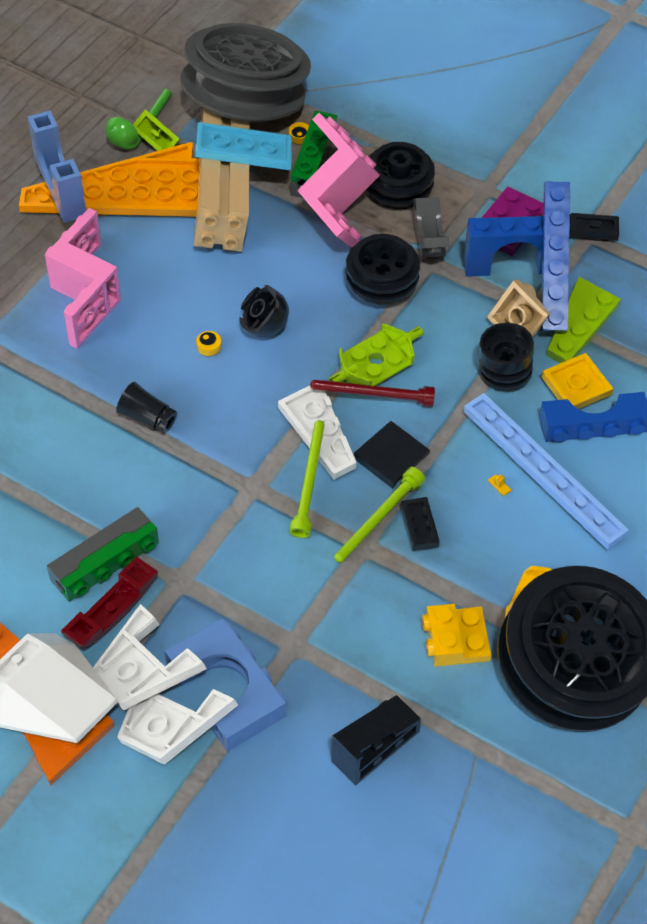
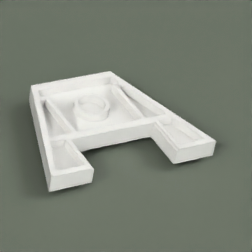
(136, 673)
(166, 728)

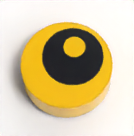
(298, 132)
(208, 343)

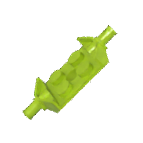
(388, 345)

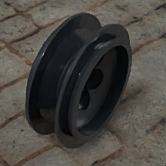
(536, 666)

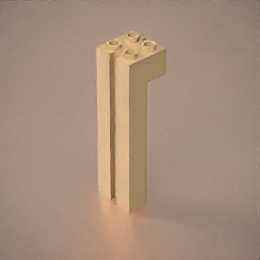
(222, 197)

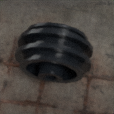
(404, 175)
(382, 269)

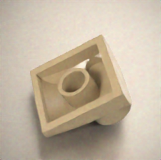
(520, 307)

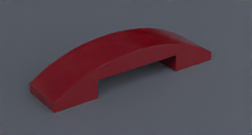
(112, 606)

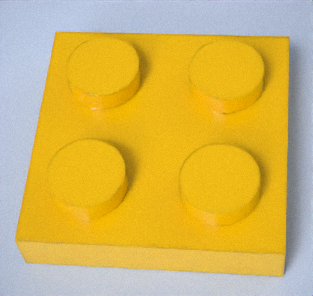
(577, 381)

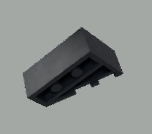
(373, 738)

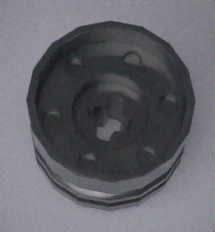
(506, 356)

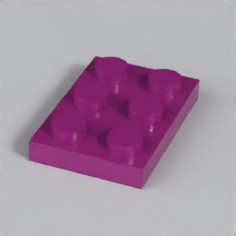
(514, 204)

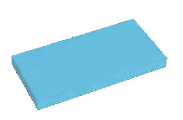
(244, 146)

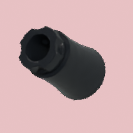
(145, 408)

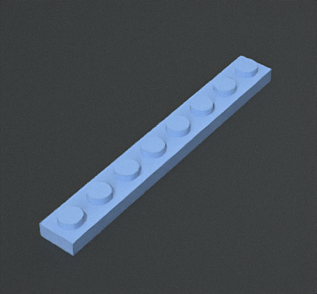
(546, 471)

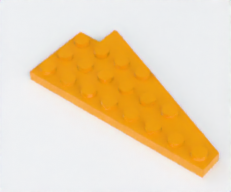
(143, 185)

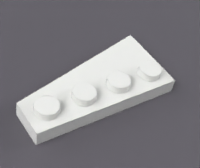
(302, 411)

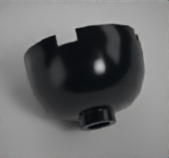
(264, 312)

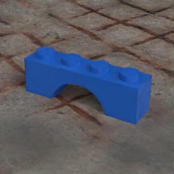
(565, 422)

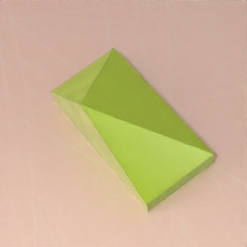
(155, 132)

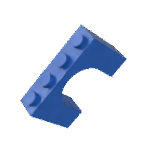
(488, 235)

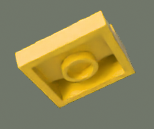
(456, 635)

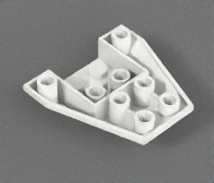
(51, 689)

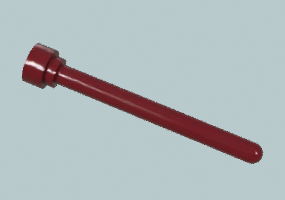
(423, 396)

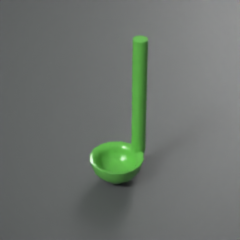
(124, 134)

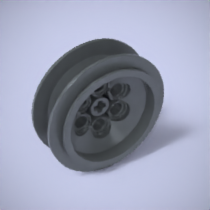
(245, 72)

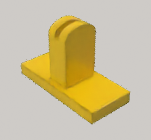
(498, 483)

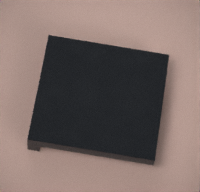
(390, 453)

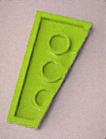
(587, 312)

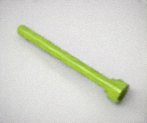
(412, 479)
(301, 525)

